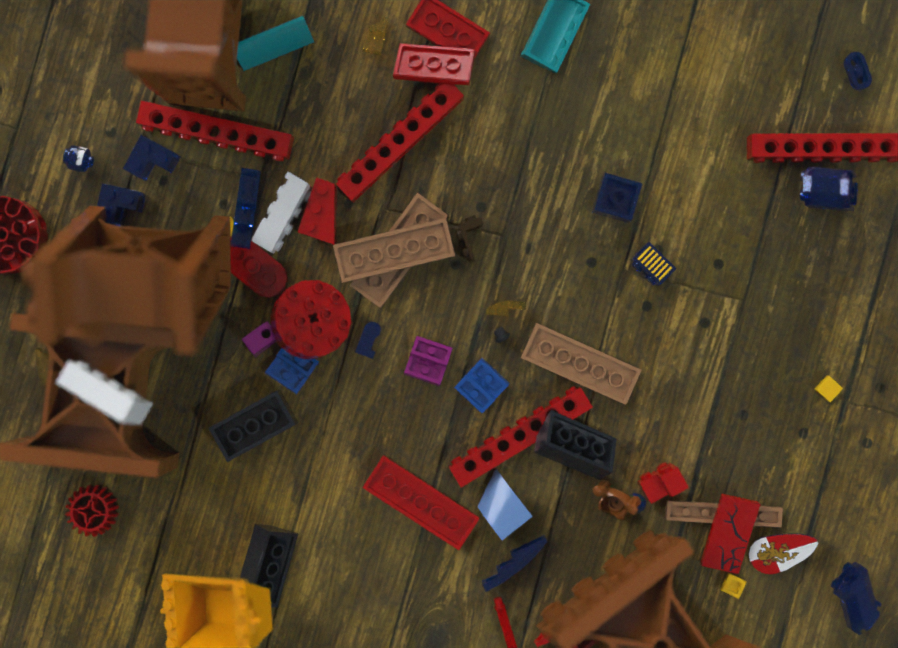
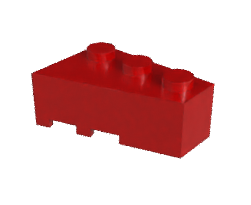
(320, 213)

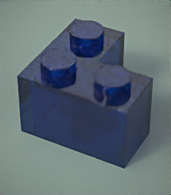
(146, 155)
(118, 199)

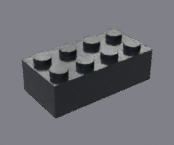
(253, 425)

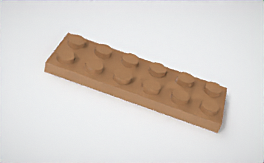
(394, 250)
(380, 287)
(581, 363)

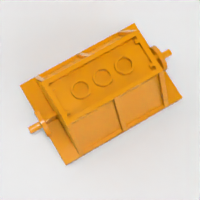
(214, 612)

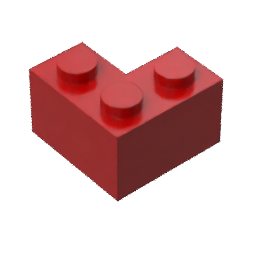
(662, 482)

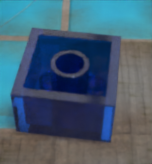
(617, 197)

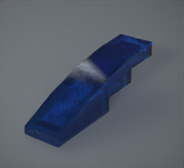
(245, 208)
(520, 557)

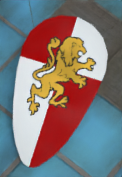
(781, 551)

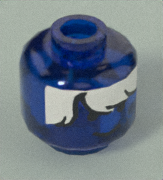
(78, 158)

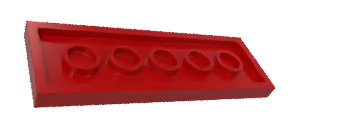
(421, 502)

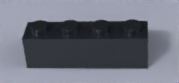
(576, 446)
(269, 559)

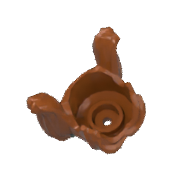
(607, 503)

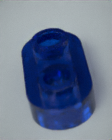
(860, 70)

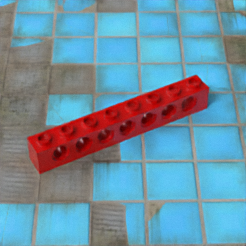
(150, 111)
(854, 141)
(397, 151)
(464, 476)

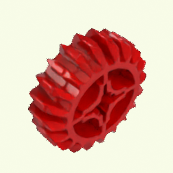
(87, 524)

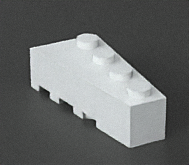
(282, 213)
(104, 393)

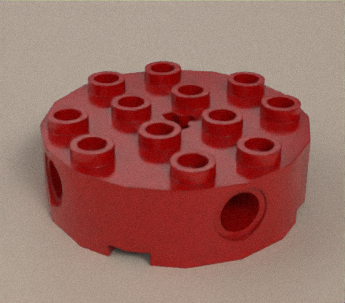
(24, 234)
(292, 322)

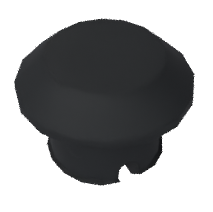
(501, 335)

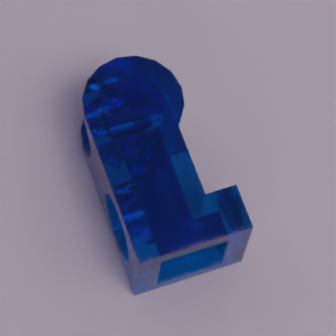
(370, 333)

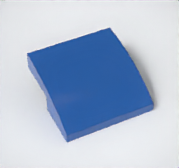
(291, 370)
(482, 385)

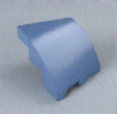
(502, 507)

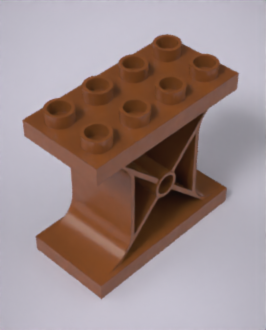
(191, 53)
(130, 278)
(79, 433)
(631, 603)

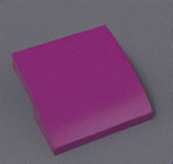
(428, 361)

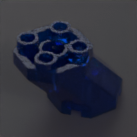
(829, 189)
(856, 597)

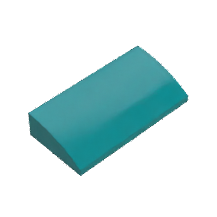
(554, 33)
(273, 43)

